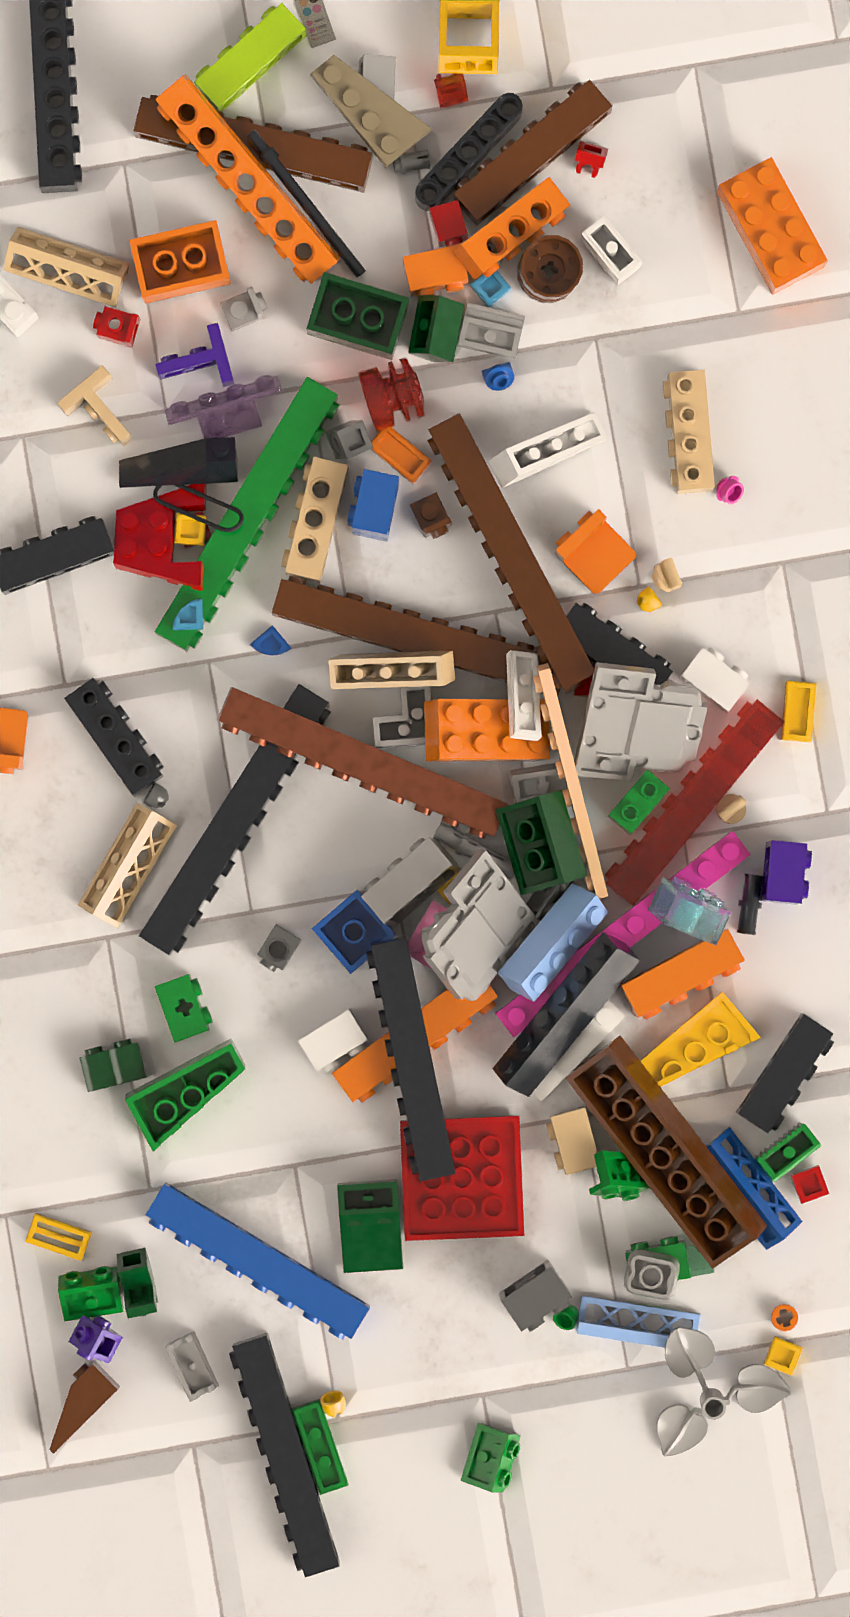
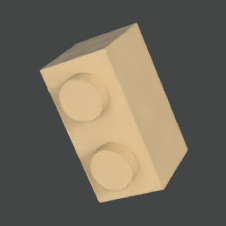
(574, 1140)

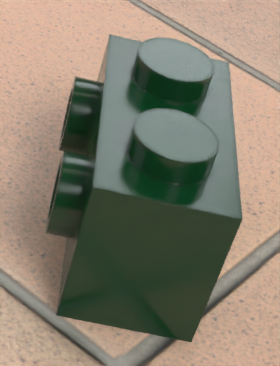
(436, 335)

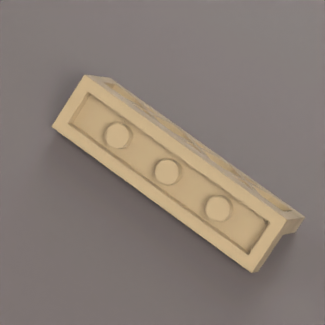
(74, 259)
(122, 862)

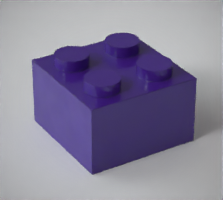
(785, 872)

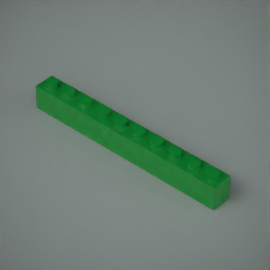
(257, 502)

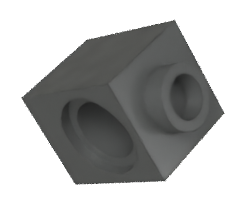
(349, 439)
(290, 941)

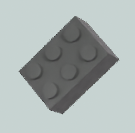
(535, 1296)

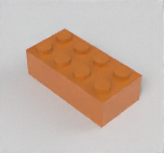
(772, 225)
(477, 732)
(681, 973)

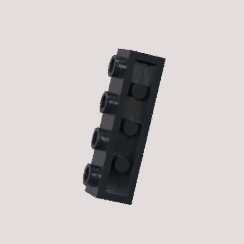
(114, 737)

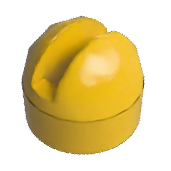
(648, 600)
(333, 1403)

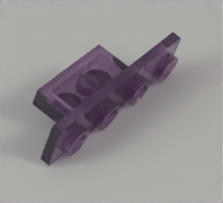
(226, 411)

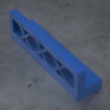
(750, 1187)

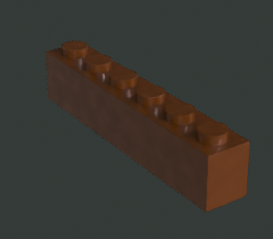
(532, 152)

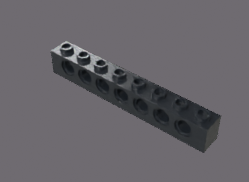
(53, 177)

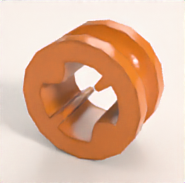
(793, 1321)

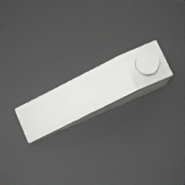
(547, 449)
(591, 1036)

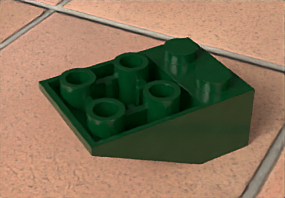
(370, 1226)

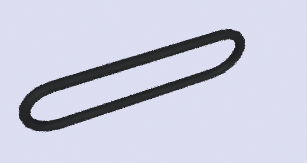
(241, 516)

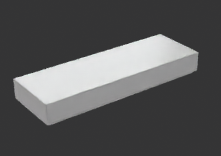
(522, 696)

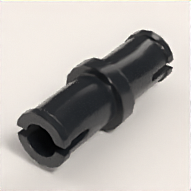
(750, 904)

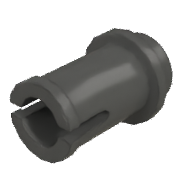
(412, 161)

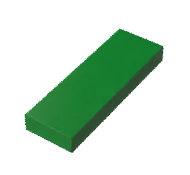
(320, 1447)

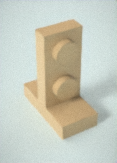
(95, 407)

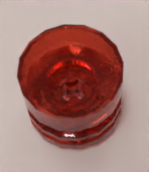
(391, 394)

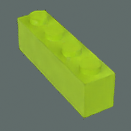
(250, 57)

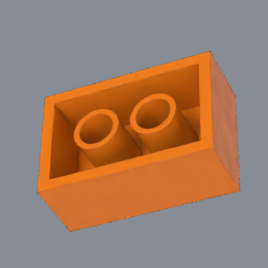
(180, 262)

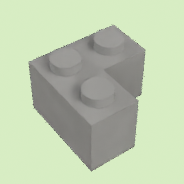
(405, 728)

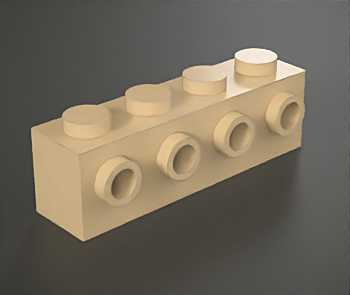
(690, 432)

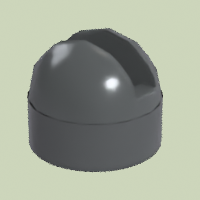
(156, 796)

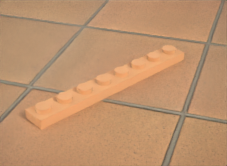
(566, 769)

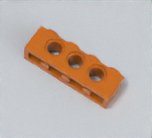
(474, 251)

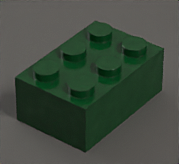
(357, 316)

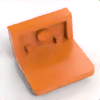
(594, 552)
(12, 739)

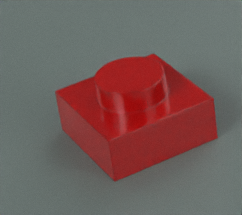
(809, 1184)

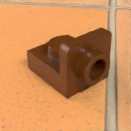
(431, 516)

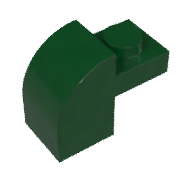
(137, 1283)

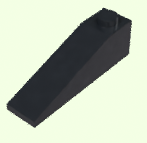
(189, 463)

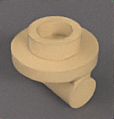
(666, 575)
(731, 808)

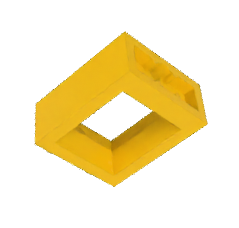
(481, 58)

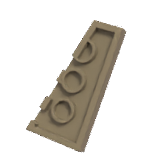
(373, 114)

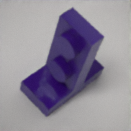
(199, 359)

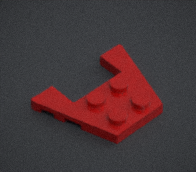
(147, 538)

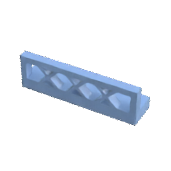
(627, 1333)

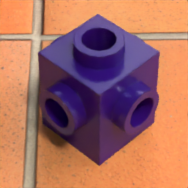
(95, 1339)

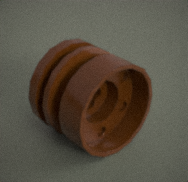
(564, 260)

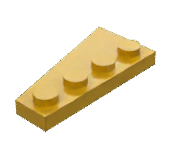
(700, 1040)

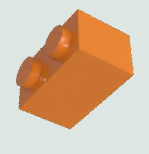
(434, 271)

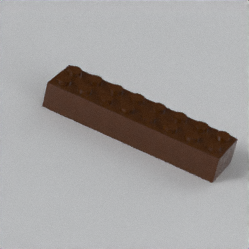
(666, 1152)

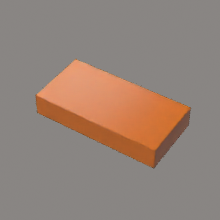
(400, 454)

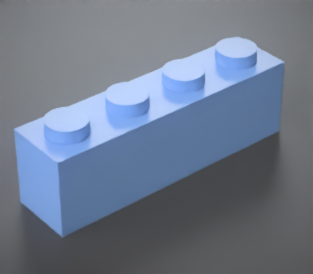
(553, 942)

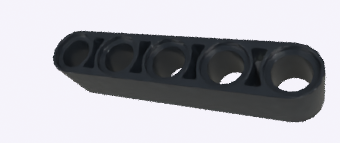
(474, 138)

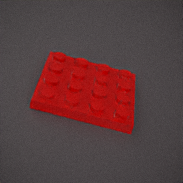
(483, 1194)

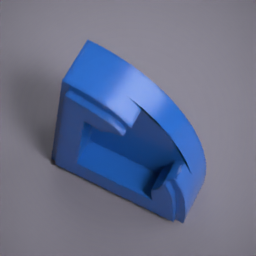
(271, 643)

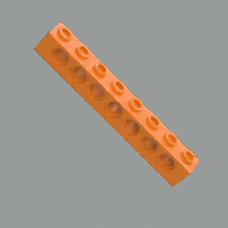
(185, 92)

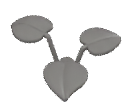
(689, 1352)

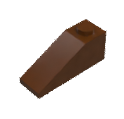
(85, 1397)

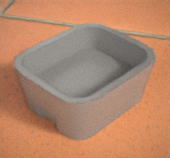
(651, 1274)

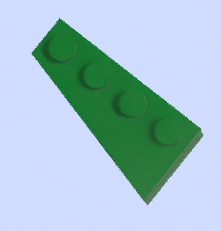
(180, 1093)

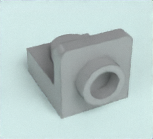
(244, 309)

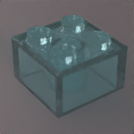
(689, 910)

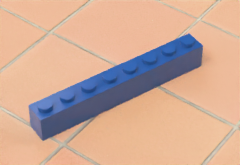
(257, 1260)

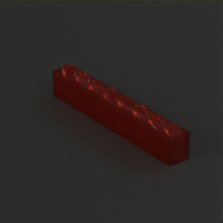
(694, 802)

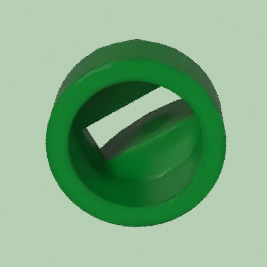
(566, 1318)

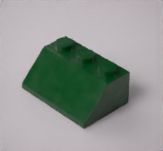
(541, 842)

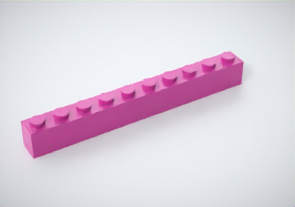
(633, 924)

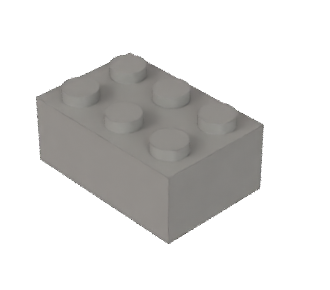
(410, 881)

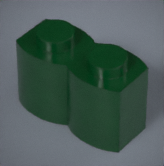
(112, 1066)

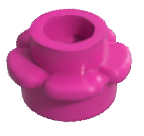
(729, 490)

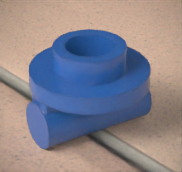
(498, 376)

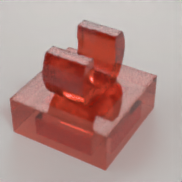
(450, 89)

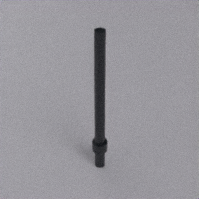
(270, 158)

